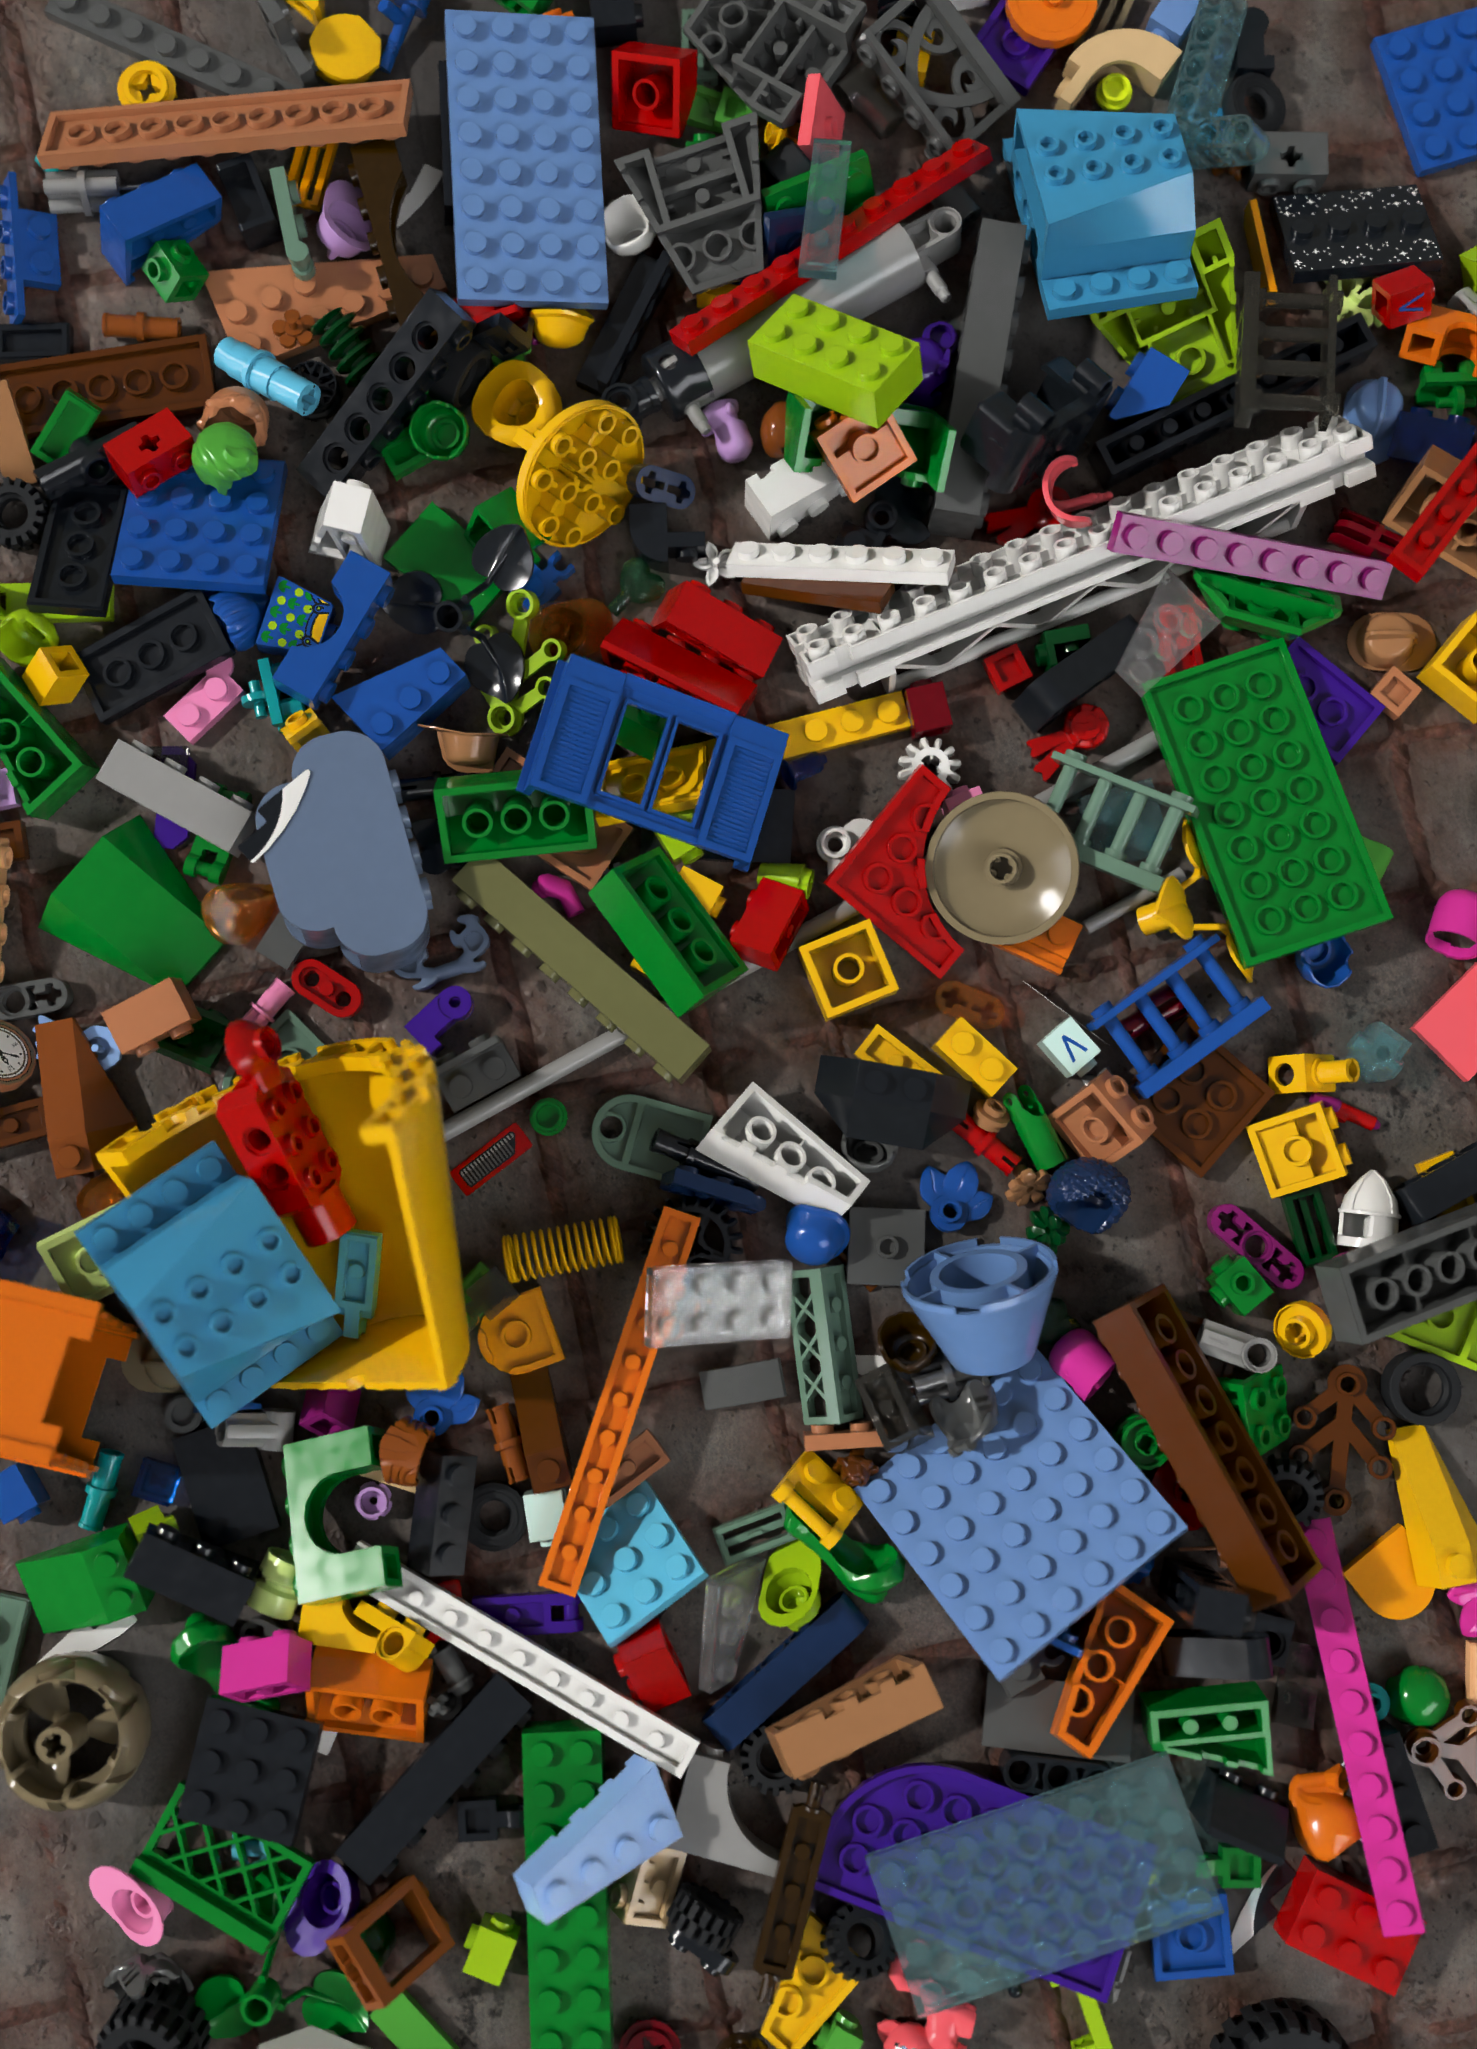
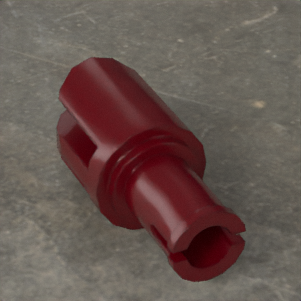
(1166, 1003)

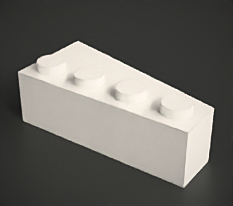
(789, 496)
(782, 1154)

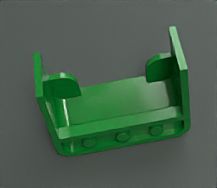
(923, 427)

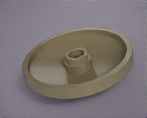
(1002, 867)

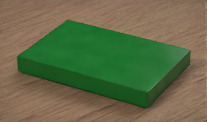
(439, 548)

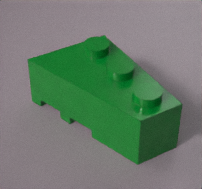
(1211, 1723)

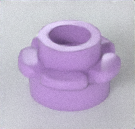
(366, 1508)

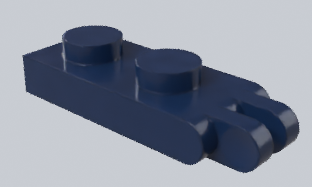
(687, 1181)

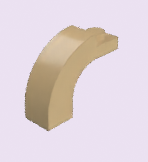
(1132, 52)

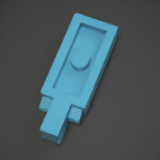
(358, 1279)

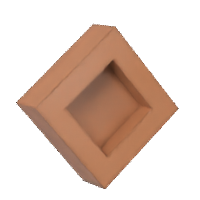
(1395, 692)

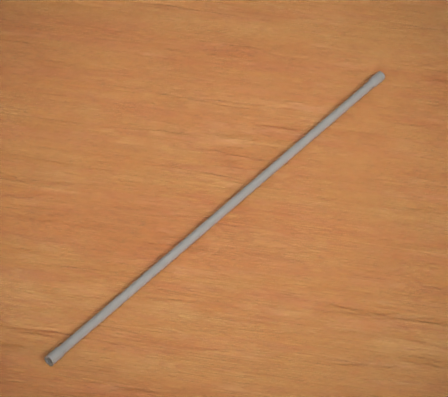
(808, 931)

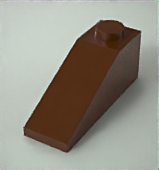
(542, 1431)

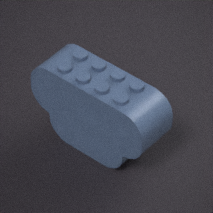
(347, 860)

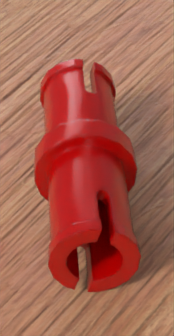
(987, 1145)

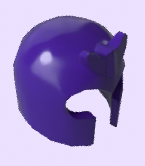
(935, 372)

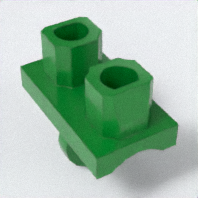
(1447, 389)

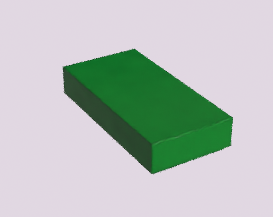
(68, 422)

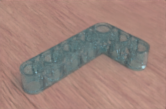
(1199, 86)

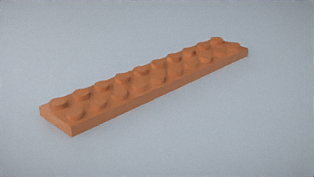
(227, 124)

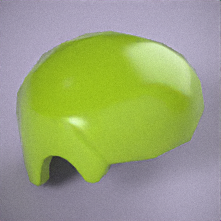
(24, 633)

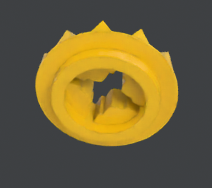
(139, 76)

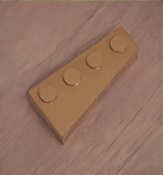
(853, 1716)

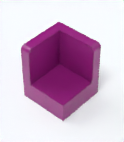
(329, 1410)

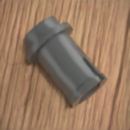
(453, 1671)

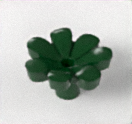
(1047, 1228)

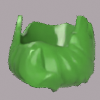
(224, 455)

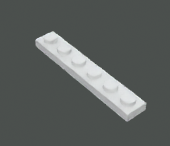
(841, 563)

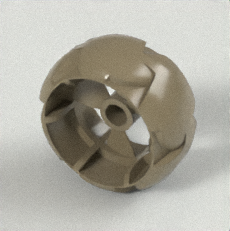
(44, 1774)

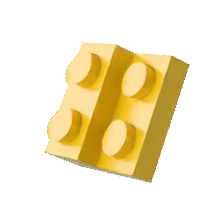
(1299, 1149)

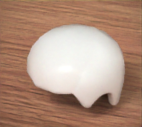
(627, 227)

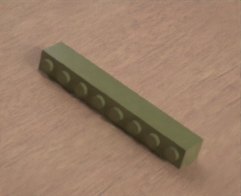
(583, 967)

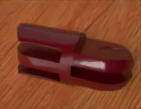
(1362, 535)

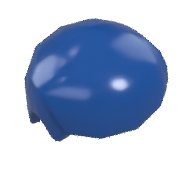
(1325, 963)

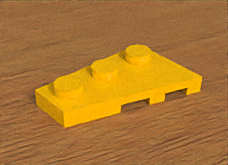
(809, 1997)

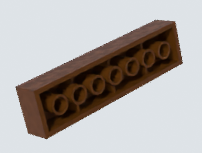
(1208, 1448)

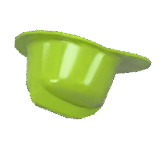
(791, 1586)

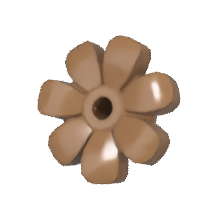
(1027, 1185)

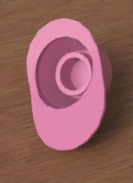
(131, 1903)

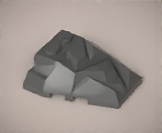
(773, 45)

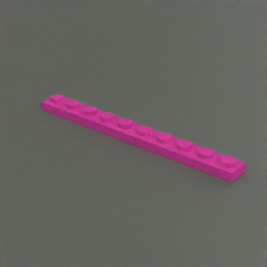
(1361, 1739)

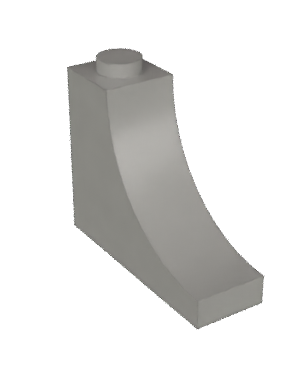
(710, 1819)

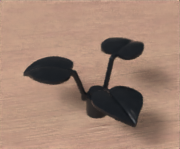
(497, 662)

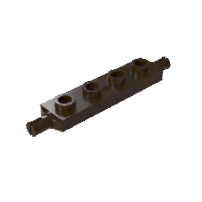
(791, 1891)

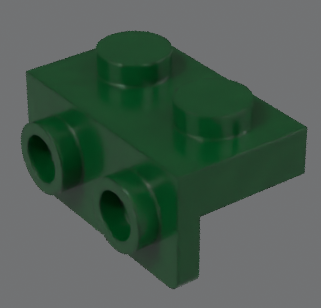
(203, 1045)

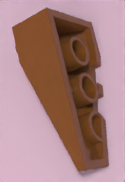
(78, 1099)

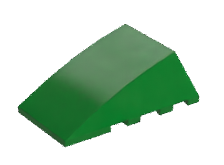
(132, 909)

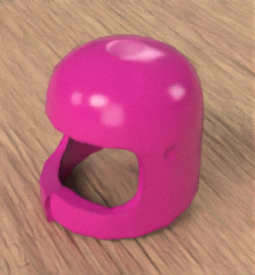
(1455, 914)
(1081, 1362)

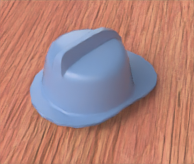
(1374, 408)

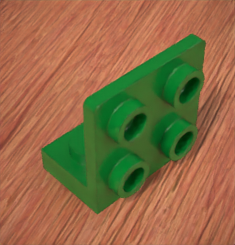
(1261, 1406)

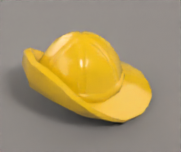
(514, 397)

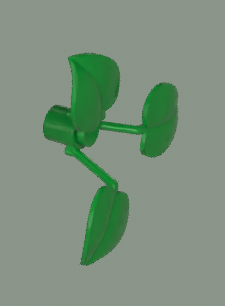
(233, 2012)

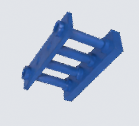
(1211, 1031)

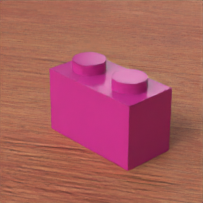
(265, 1666)

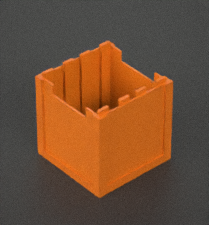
(50, 1374)

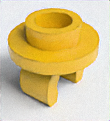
(775, 134)

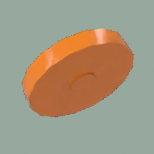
(1050, 21)

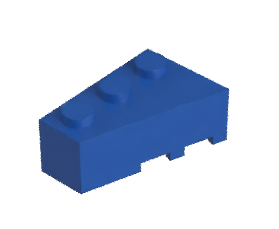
(166, 209)
(403, 697)

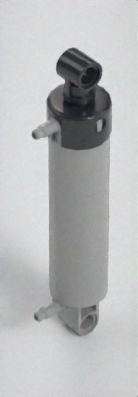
(865, 283)

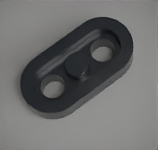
(712, 1962)

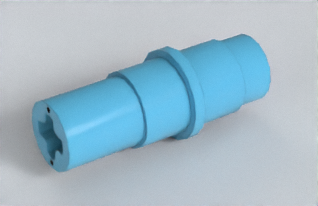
(266, 375)

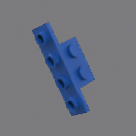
(30, 250)

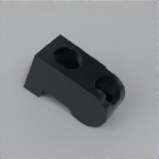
(1250, 48)

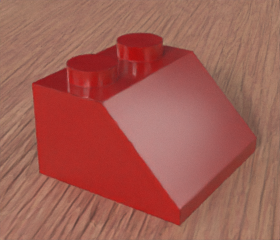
(653, 88)

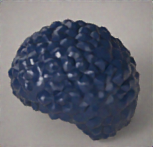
(1088, 1194)

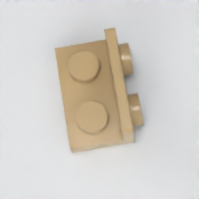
(648, 1890)

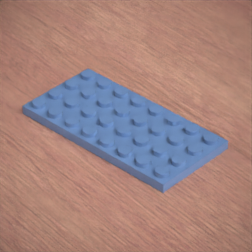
(525, 160)

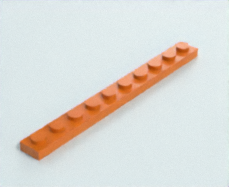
(613, 1418)

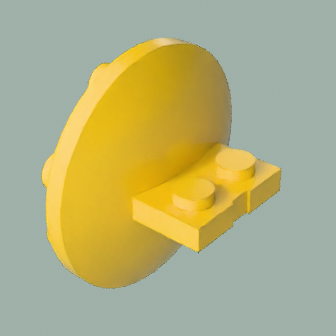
(577, 472)

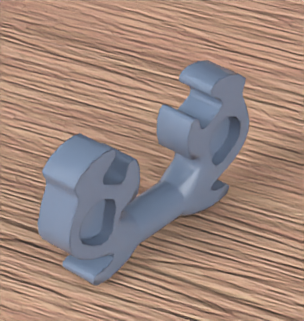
(474, 943)

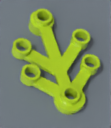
(534, 663)

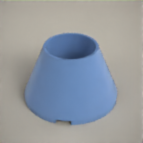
(983, 1301)

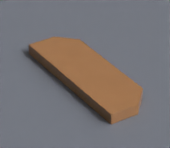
(15, 453)

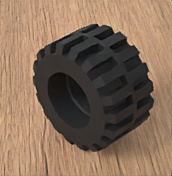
(156, 2021)

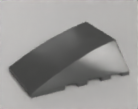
(705, 204)

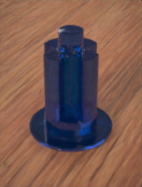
(802, 768)

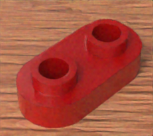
(328, 990)

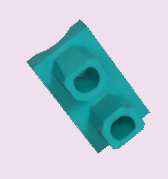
(278, 707)

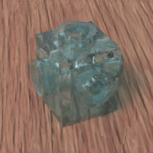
(1378, 1052)

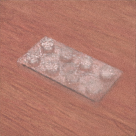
(717, 1303)

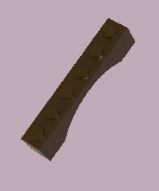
(384, 187)

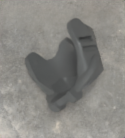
(968, 1417)
(133, 1975)

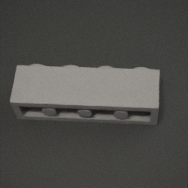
(177, 797)

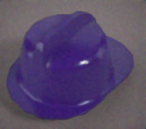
(321, 1907)

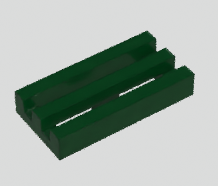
(1295, 1229)

